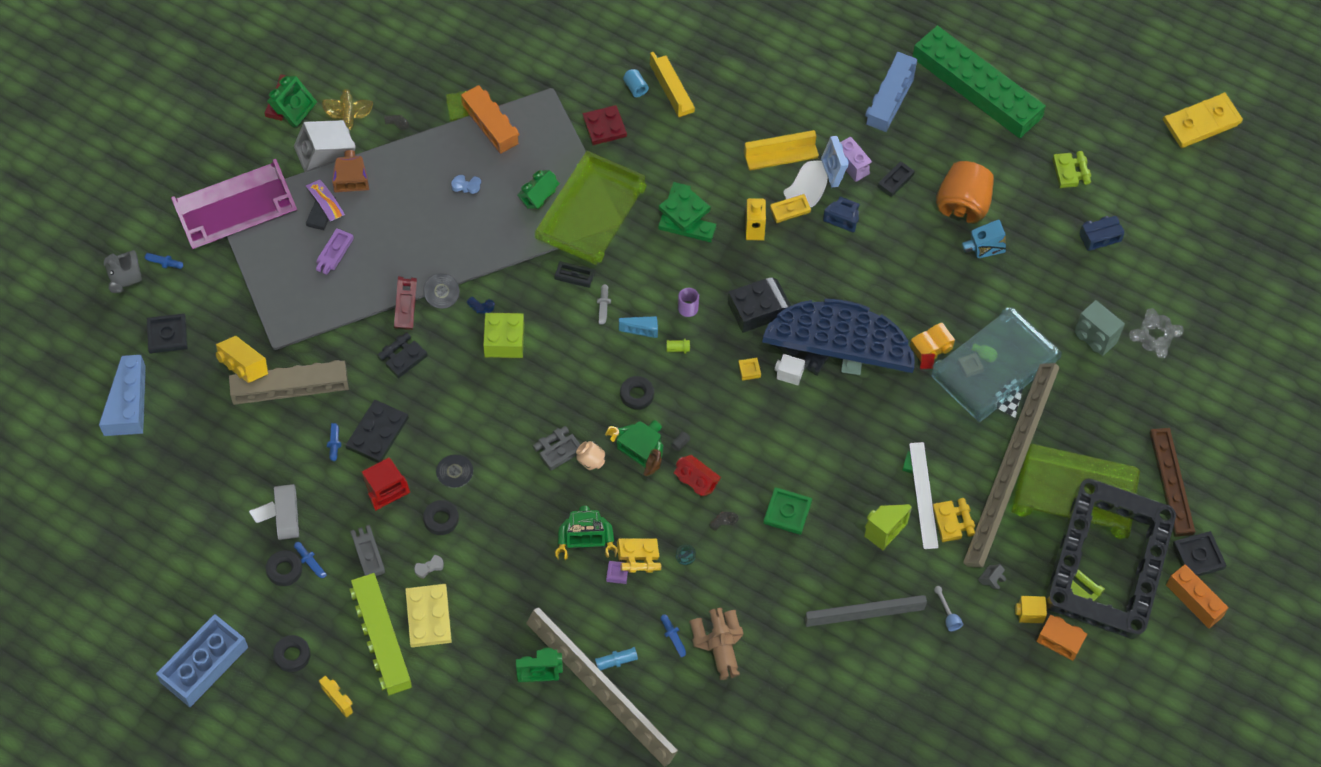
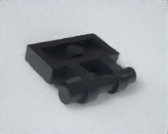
(406, 358)

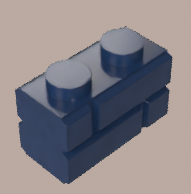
(1101, 232)

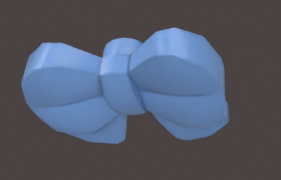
(472, 186)

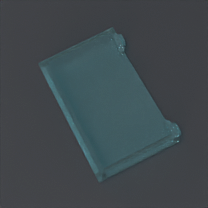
(995, 363)

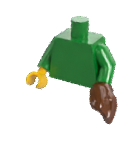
(640, 443)

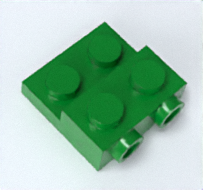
(291, 100)
(543, 668)

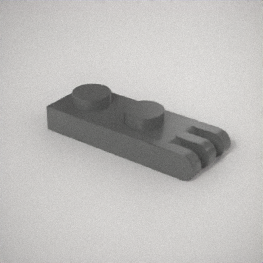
(368, 552)

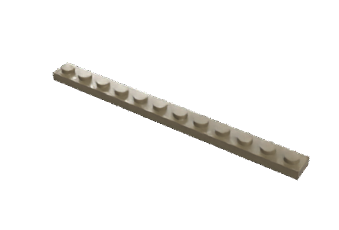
(1011, 465)

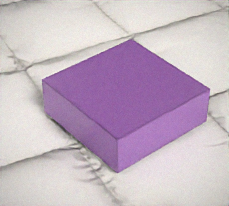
(615, 574)

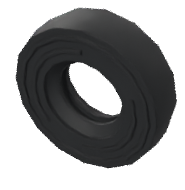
(637, 403)
(449, 525)
(275, 560)
(285, 643)

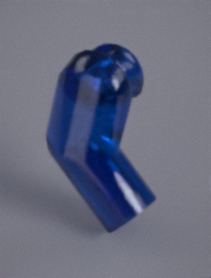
(486, 307)

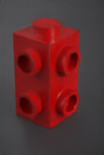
(697, 475)

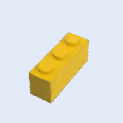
(241, 359)

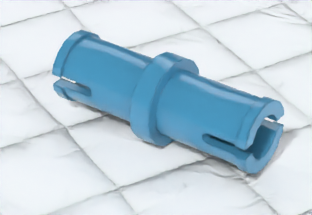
(616, 659)

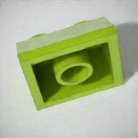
(886, 524)

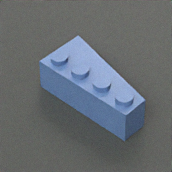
(892, 92)
(125, 402)

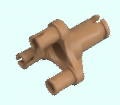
(720, 640)

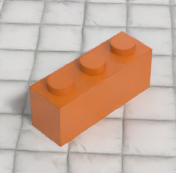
(1197, 596)

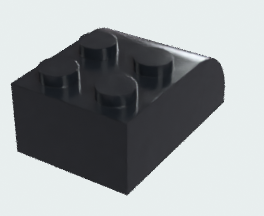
(757, 303)

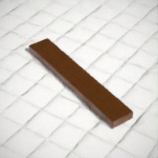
(1172, 480)

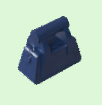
(842, 214)

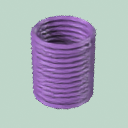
(688, 294)

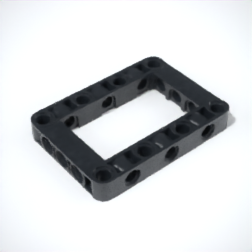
(1148, 569)

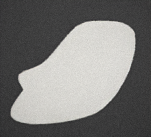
(809, 181)

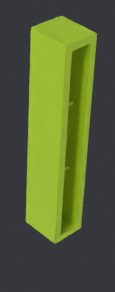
(381, 634)

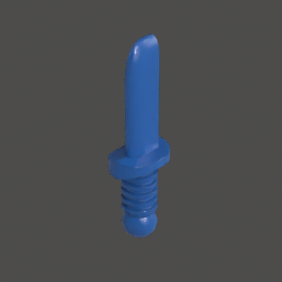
(165, 261)
(334, 444)
(308, 558)
(672, 633)

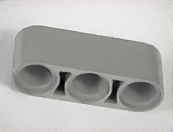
(286, 512)

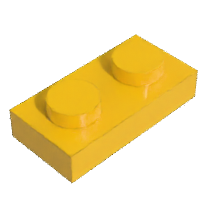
(790, 208)
(331, 689)

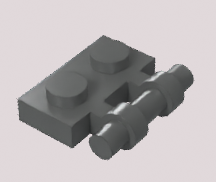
(561, 451)

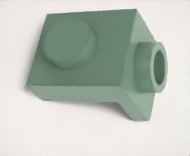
(851, 367)

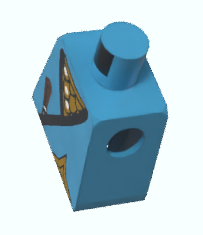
(987, 240)

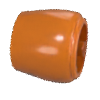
(966, 190)

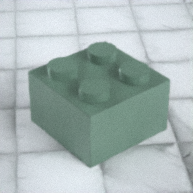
(1099, 328)

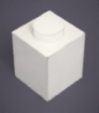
(790, 369)

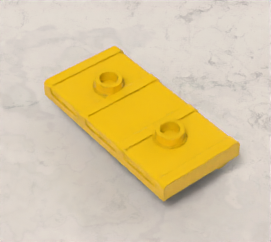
(1203, 120)

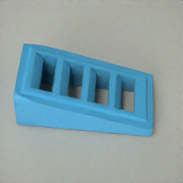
(640, 326)

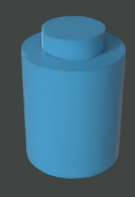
(635, 83)

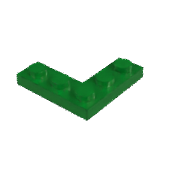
(700, 230)

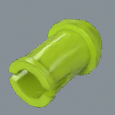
(678, 346)

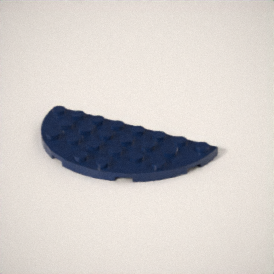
(843, 332)

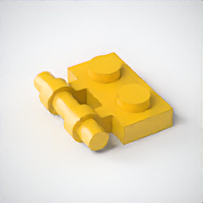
(947, 520)
(638, 550)

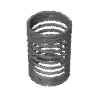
(678, 444)

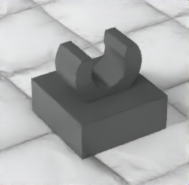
(991, 575)

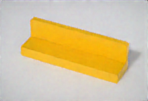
(671, 85)
(781, 150)

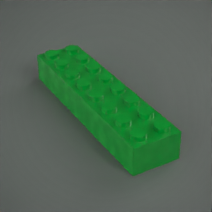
(978, 81)

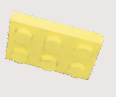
(428, 615)

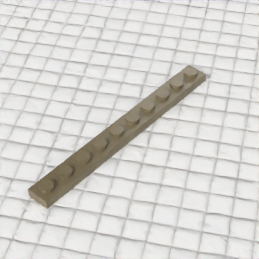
(602, 687)

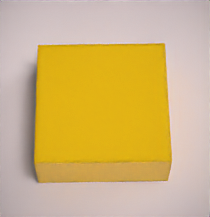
(749, 369)

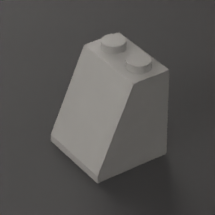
(322, 143)

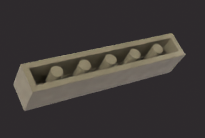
(291, 382)

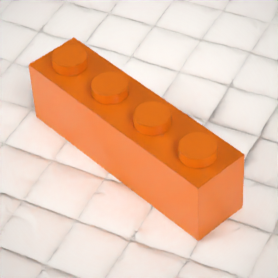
(490, 119)

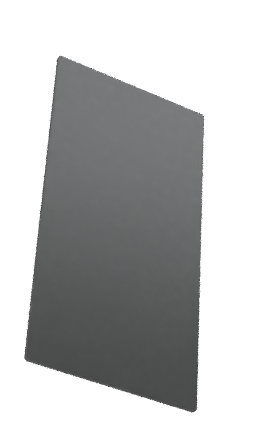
(408, 221)

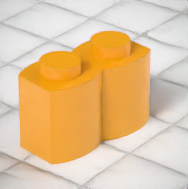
(933, 341)

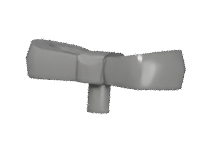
(422, 570)

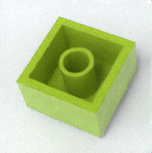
(504, 335)

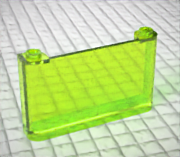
(591, 207)
(1052, 476)

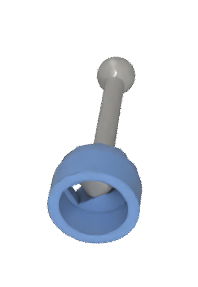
(953, 621)

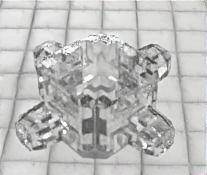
(1148, 342)

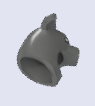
(122, 270)

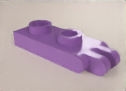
(334, 251)

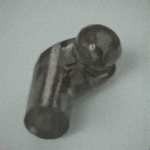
(397, 120)
(723, 518)

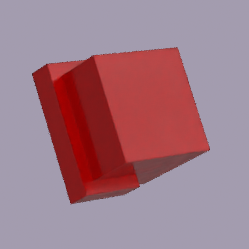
(384, 483)

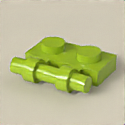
(1066, 171)

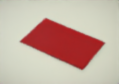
(927, 361)

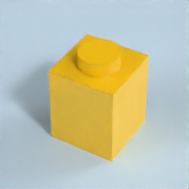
(1031, 609)

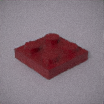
(604, 125)

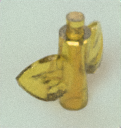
(346, 108)

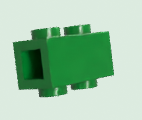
(538, 189)

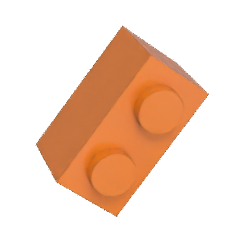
(1062, 637)

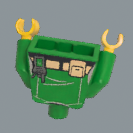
(585, 529)

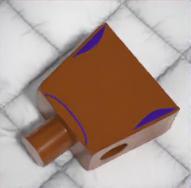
(350, 173)

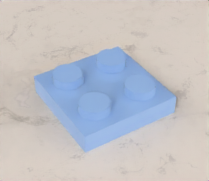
(834, 161)

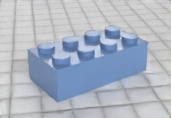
(202, 660)

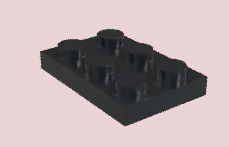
(377, 431)

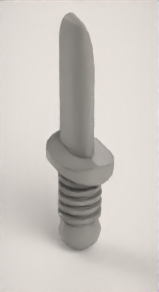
(603, 301)

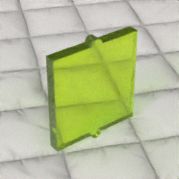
(455, 107)

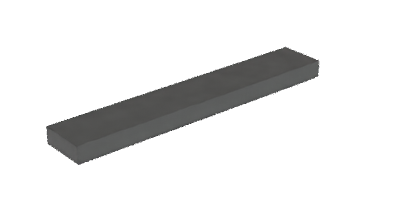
(865, 610)

